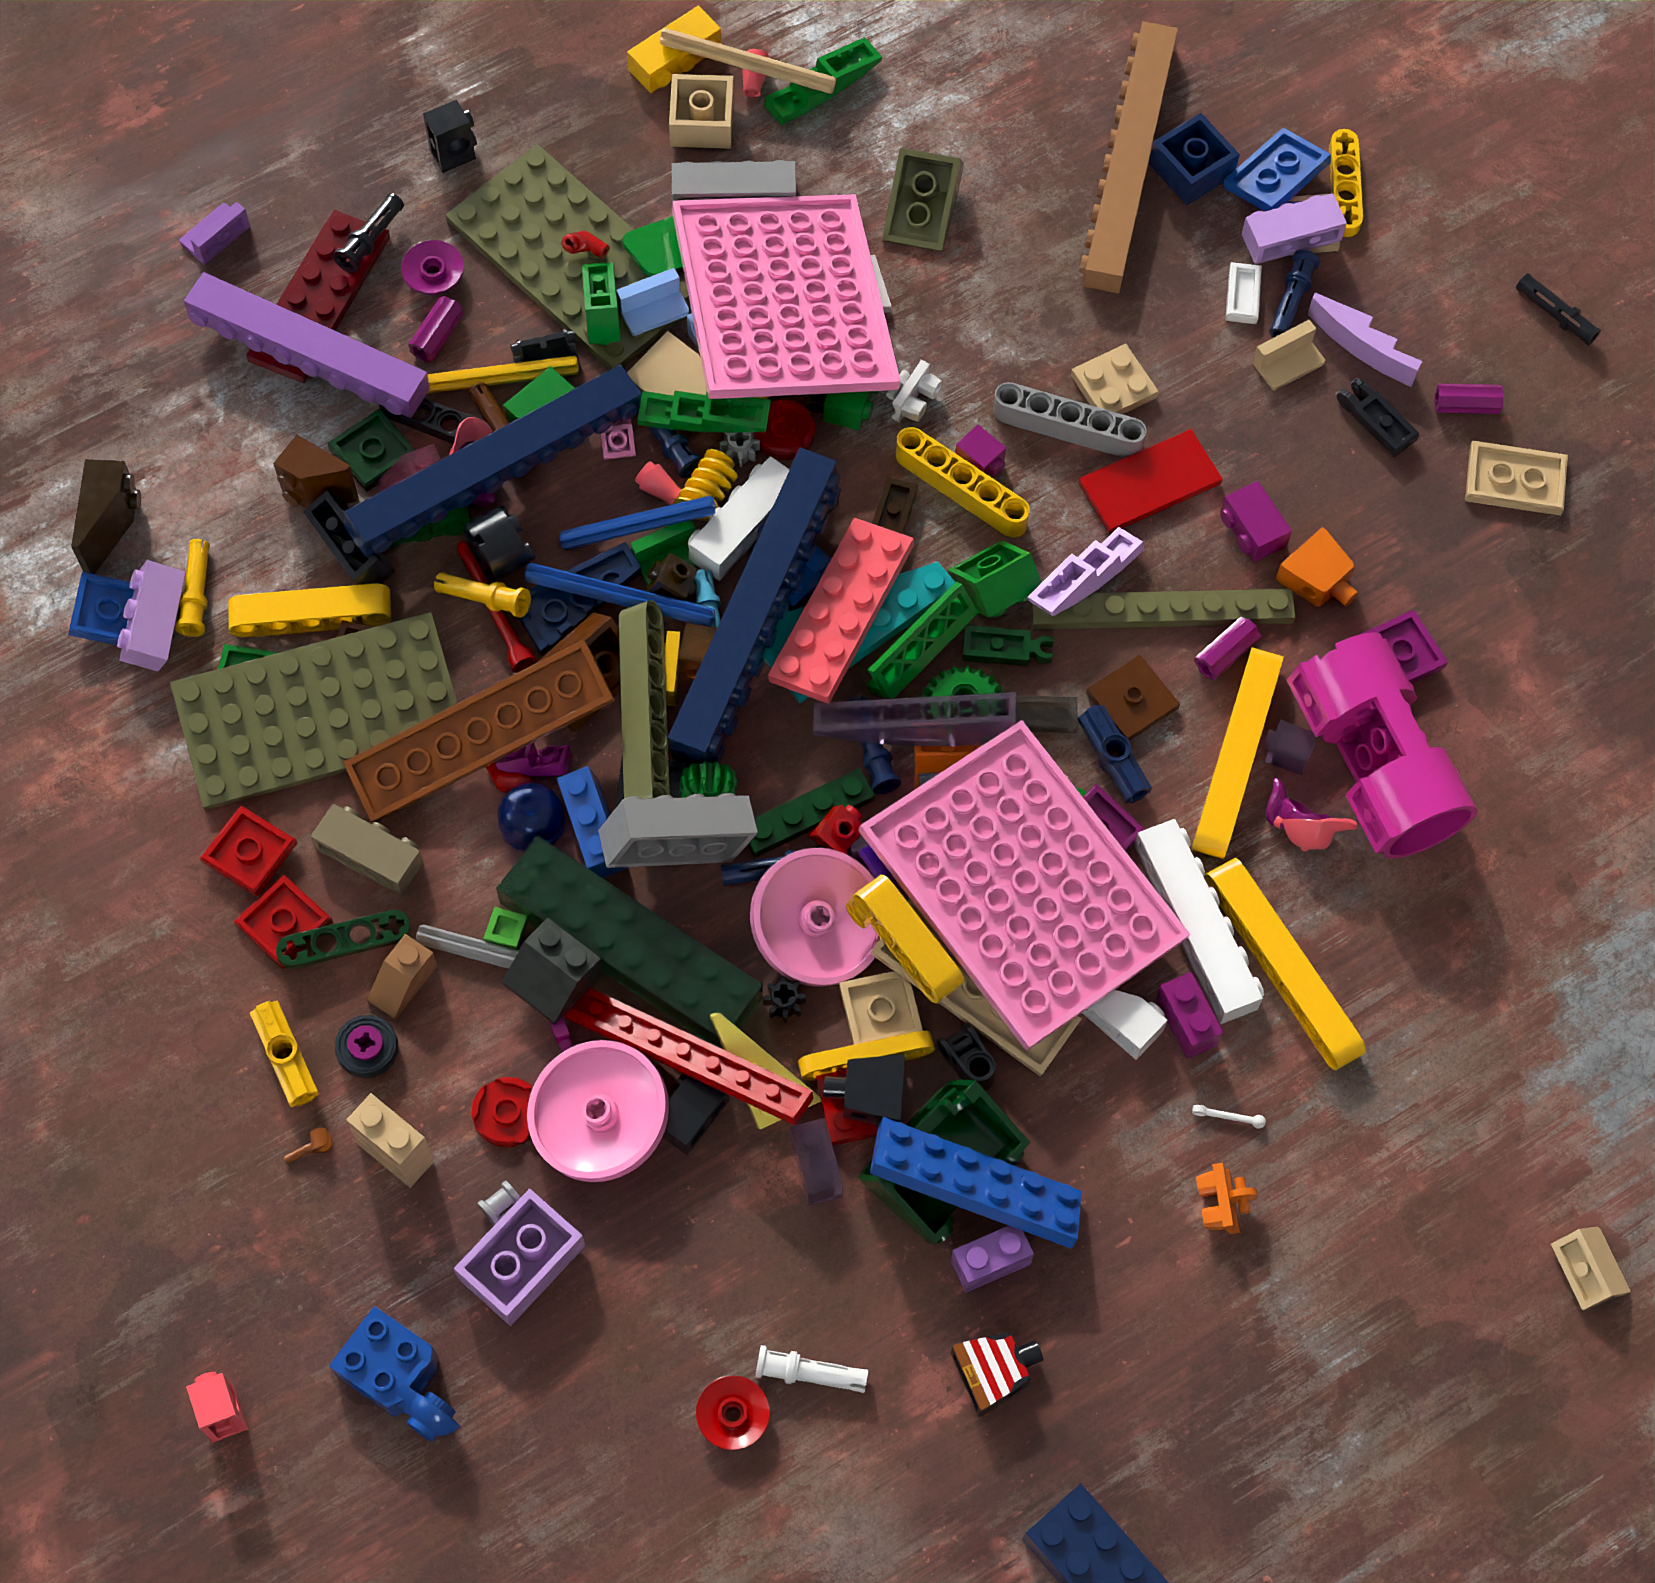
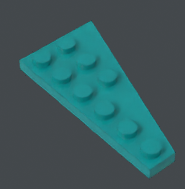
(905, 603)

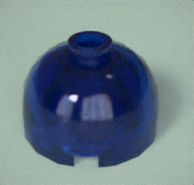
(530, 812)

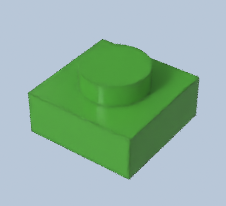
(506, 928)

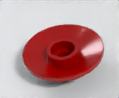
(729, 1394)

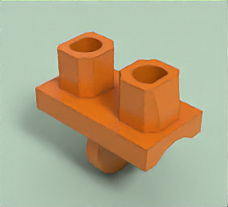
(1220, 1183)

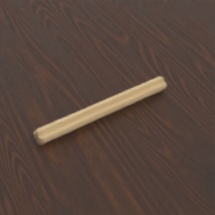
(747, 60)

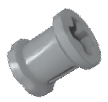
(499, 1203)

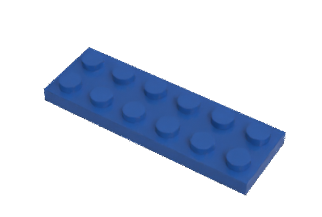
(976, 1182)

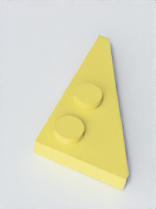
(741, 1045)

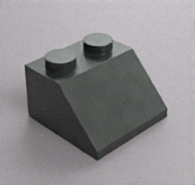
(552, 971)

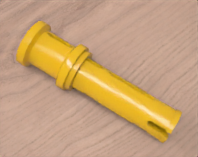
(495, 595)
(193, 601)

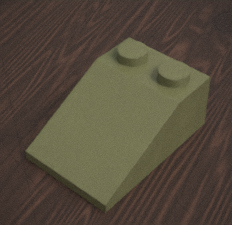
(922, 199)

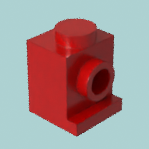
(828, 832)

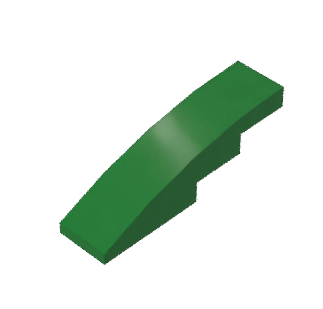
(844, 64)
(700, 414)

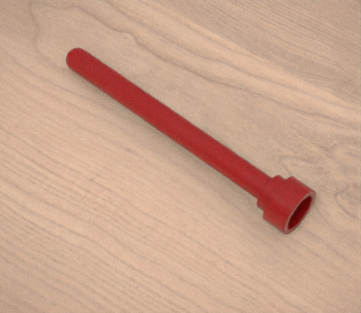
(519, 655)

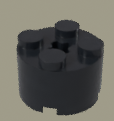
(497, 543)

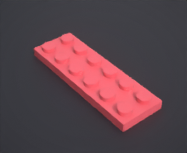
(841, 610)

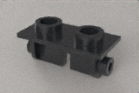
(547, 347)

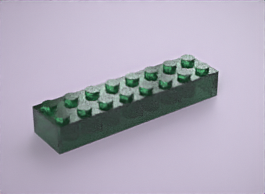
(631, 940)

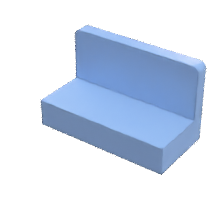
(652, 302)

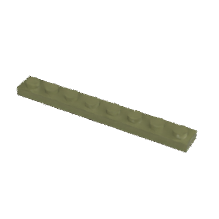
(1171, 609)

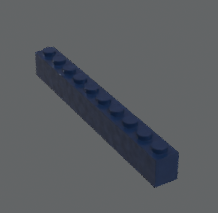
(492, 461)

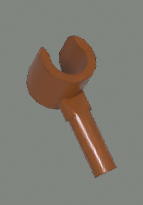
(320, 1143)

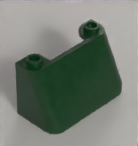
(963, 1116)

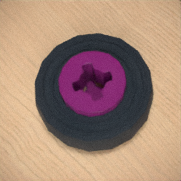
(372, 1057)

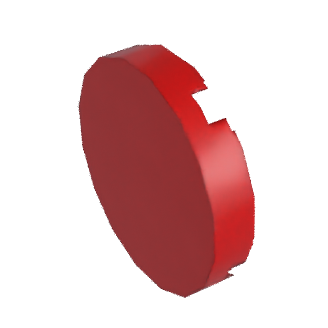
(787, 430)
(501, 1112)

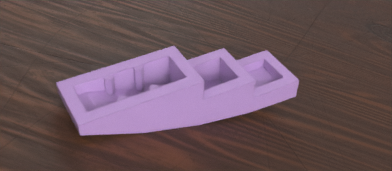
(1353, 332)
(1087, 573)

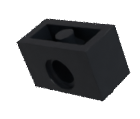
(450, 135)

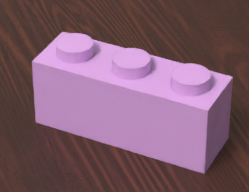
(1293, 228)
(151, 615)

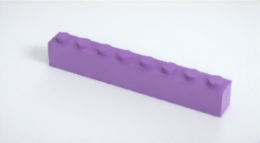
(307, 345)

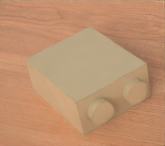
(390, 1140)

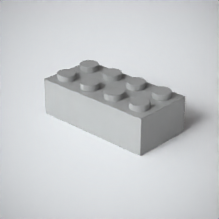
(677, 830)

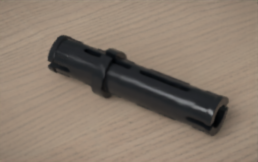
(1586, 331)

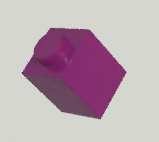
(982, 451)

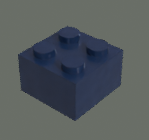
(1193, 158)

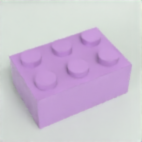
(519, 1257)

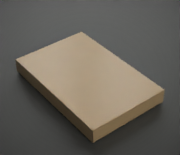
(669, 367)
(1516, 478)

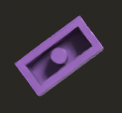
(991, 1257)

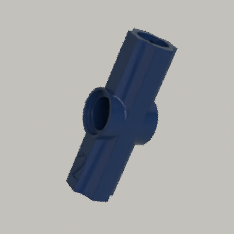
(1122, 770)

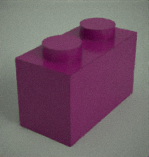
(1255, 521)
(1189, 1015)

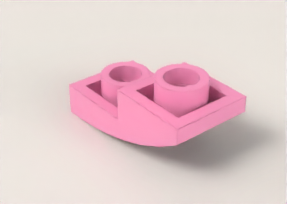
(618, 440)

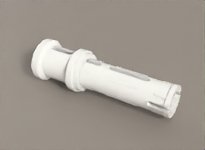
(793, 1368)

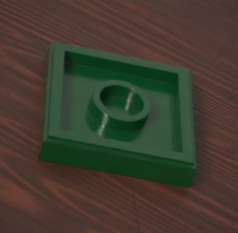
(370, 448)

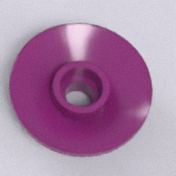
(431, 257)

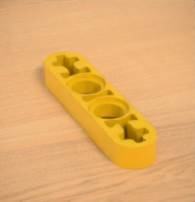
(1350, 182)
(911, 1045)

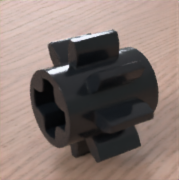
(784, 989)

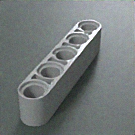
(1058, 408)

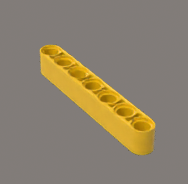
(1237, 753)
(1286, 965)

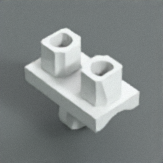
(906, 400)

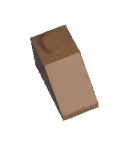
(401, 976)

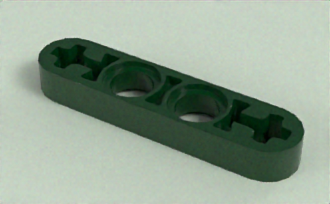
(341, 933)

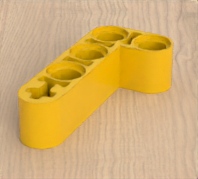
(906, 937)

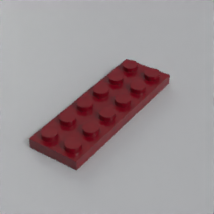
(321, 287)

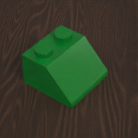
(997, 577)

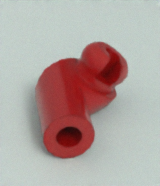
(506, 780)

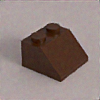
(309, 471)

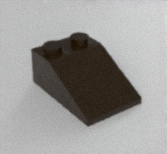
(103, 511)

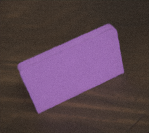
(216, 231)

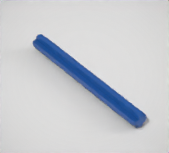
(617, 594)

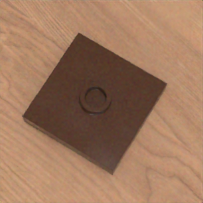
(1133, 697)

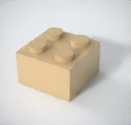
(701, 111)

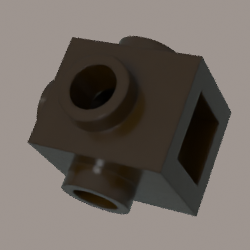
(672, 578)

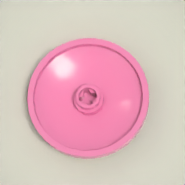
(804, 920)
(598, 1111)

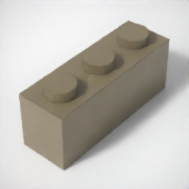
(367, 848)

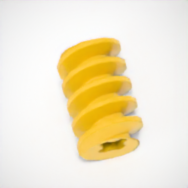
(709, 479)

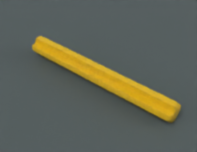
(500, 374)

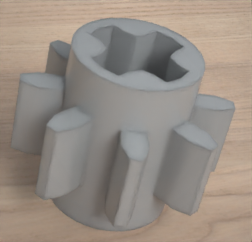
(740, 447)

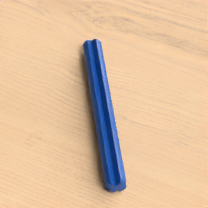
(637, 522)

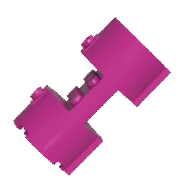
(1403, 788)

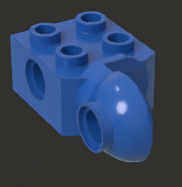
(393, 1372)

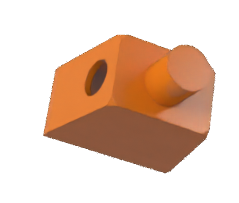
(1319, 571)

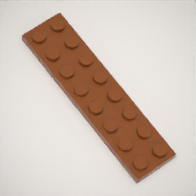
(478, 731)

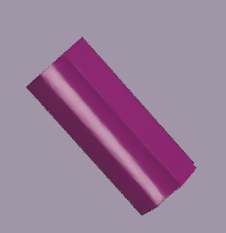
(435, 329)
(1468, 398)
(1227, 648)

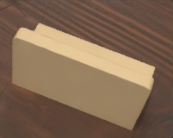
(1288, 356)
(1590, 1267)

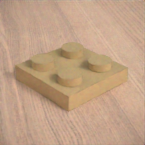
(1115, 381)
(879, 1007)

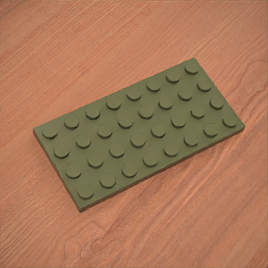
(520, 228)
(309, 708)

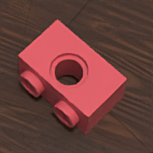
(216, 1406)

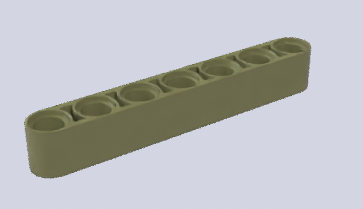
(643, 701)

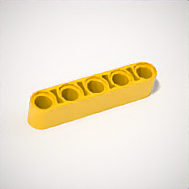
(966, 495)
(308, 610)

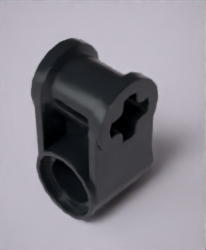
(964, 1052)

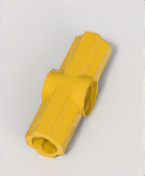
(291, 1071)

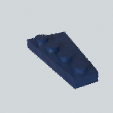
(559, 612)

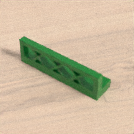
(921, 642)

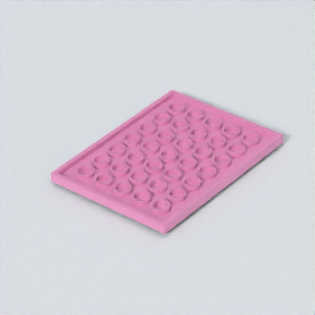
(784, 296)
(1024, 884)

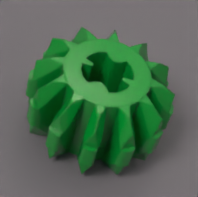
(708, 780)

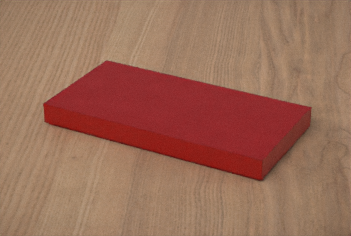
(1150, 481)

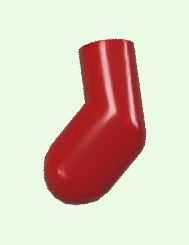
(584, 241)

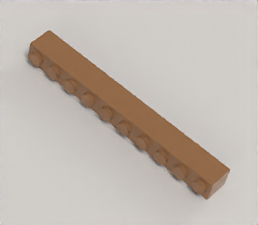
(1129, 159)

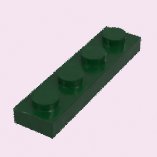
(808, 810)

